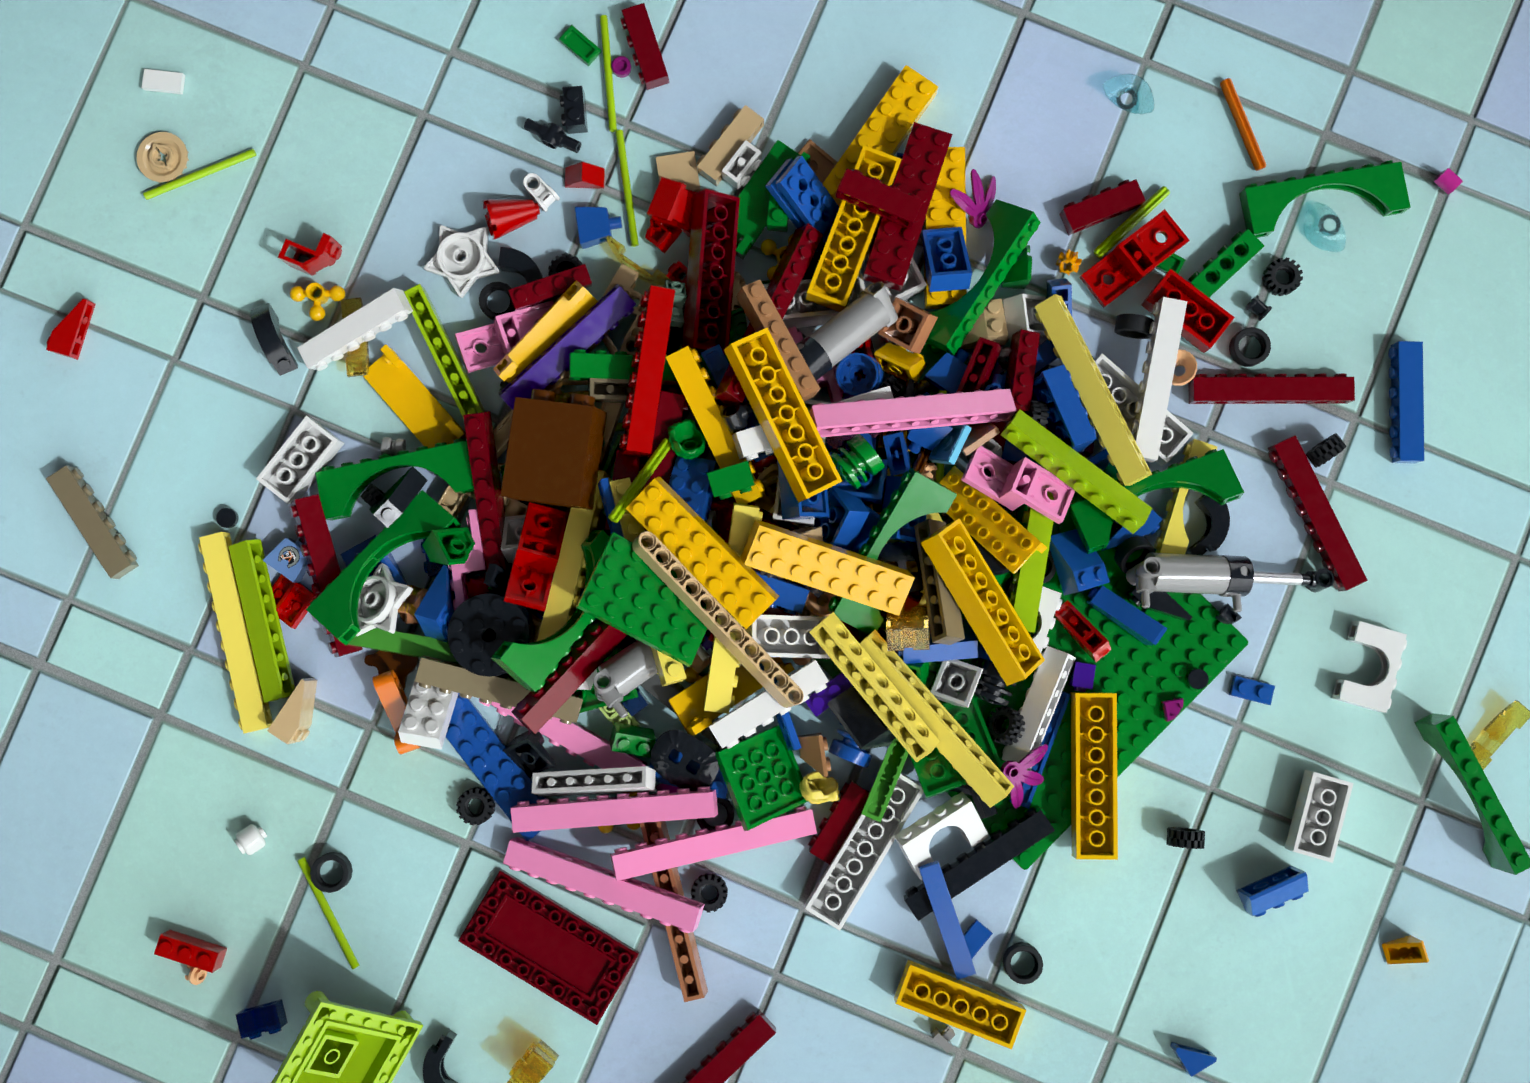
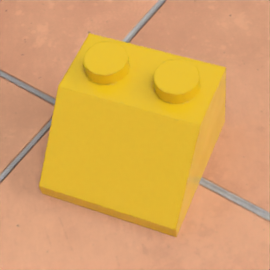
(900, 362)

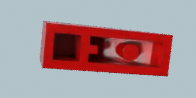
(70, 333)
(1082, 631)

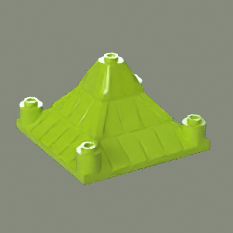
(347, 1044)

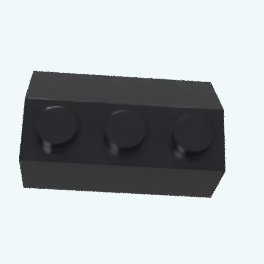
(860, 720)

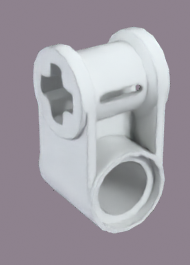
(542, 194)

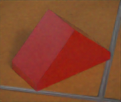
(584, 176)

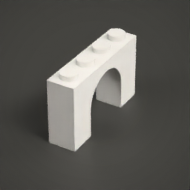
(1049, 603)
(1389, 647)
(956, 812)

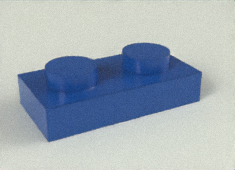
(1252, 690)

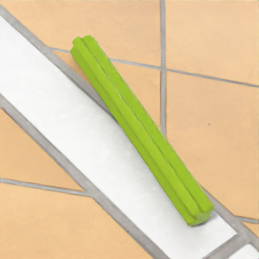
(1131, 222)
(640, 480)

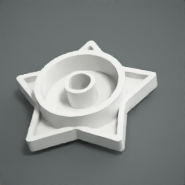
(452, 248)
(380, 601)

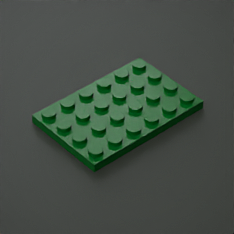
(640, 604)

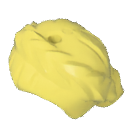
(818, 788)

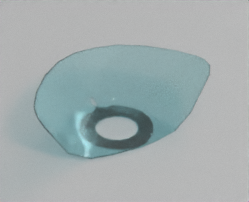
(1142, 95)
(1325, 240)

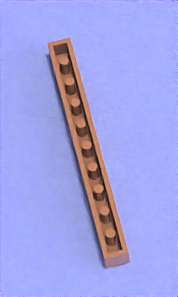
(682, 944)

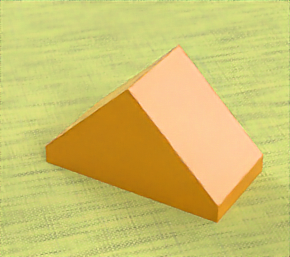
(1405, 950)

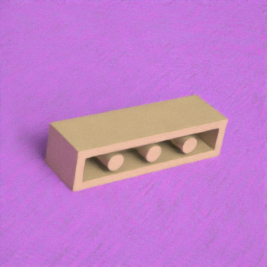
(743, 127)

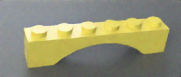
(1173, 534)

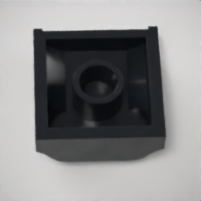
(529, 753)

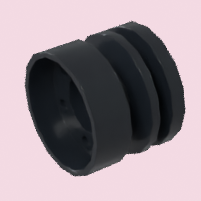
(992, 684)

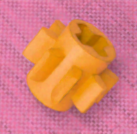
(1068, 262)

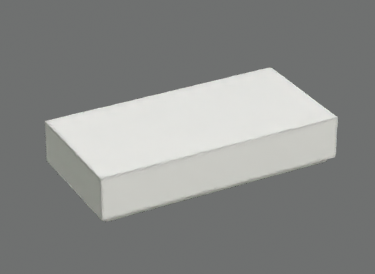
(163, 81)

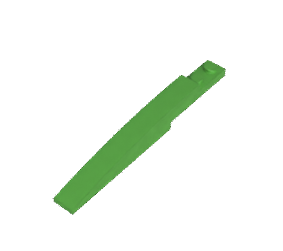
(404, 644)
(892, 766)

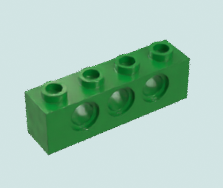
(1249, 247)

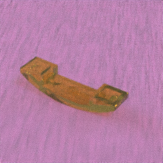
(618, 250)
(358, 360)
(1498, 731)

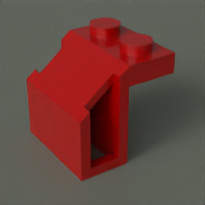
(672, 205)
(325, 255)

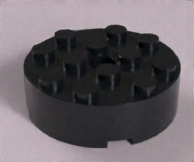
(470, 627)

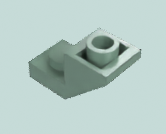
(679, 299)

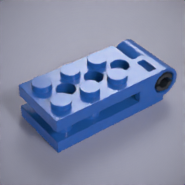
(804, 197)

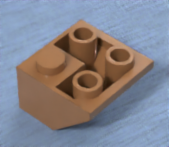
(813, 752)

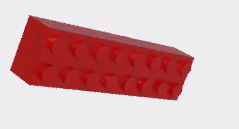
(648, 371)

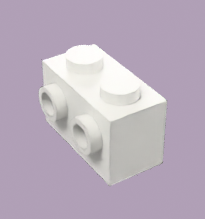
(741, 165)

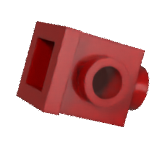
(675, 272)

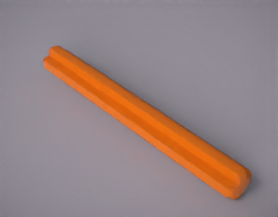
(1243, 124)

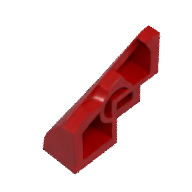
(662, 235)

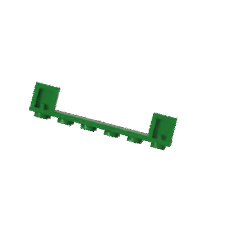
(756, 197)

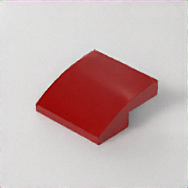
(291, 601)

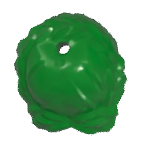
(686, 439)

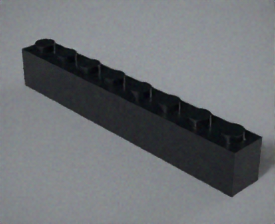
(984, 858)

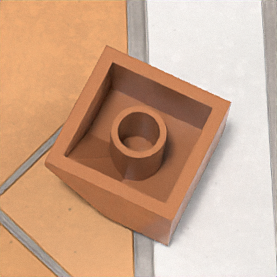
(911, 326)

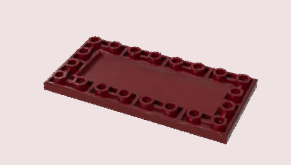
(548, 947)

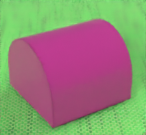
(1448, 181)

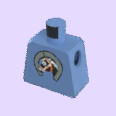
(288, 559)

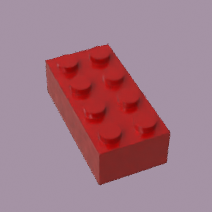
(1203, 317)

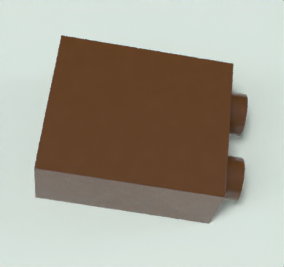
(554, 450)

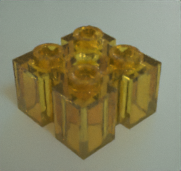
(908, 630)
(535, 1064)

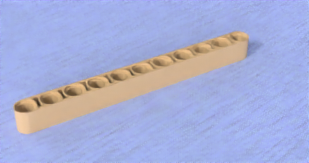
(707, 617)

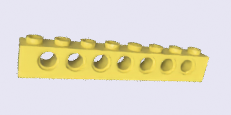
(874, 687)

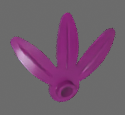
(981, 204)
(1018, 772)

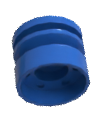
(852, 365)
(849, 750)

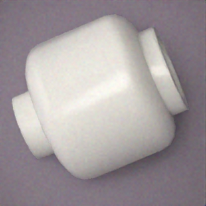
(250, 839)

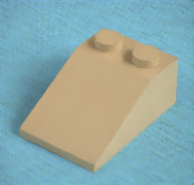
(989, 325)
(296, 715)

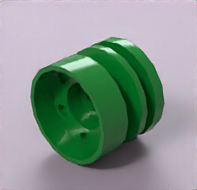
(859, 459)

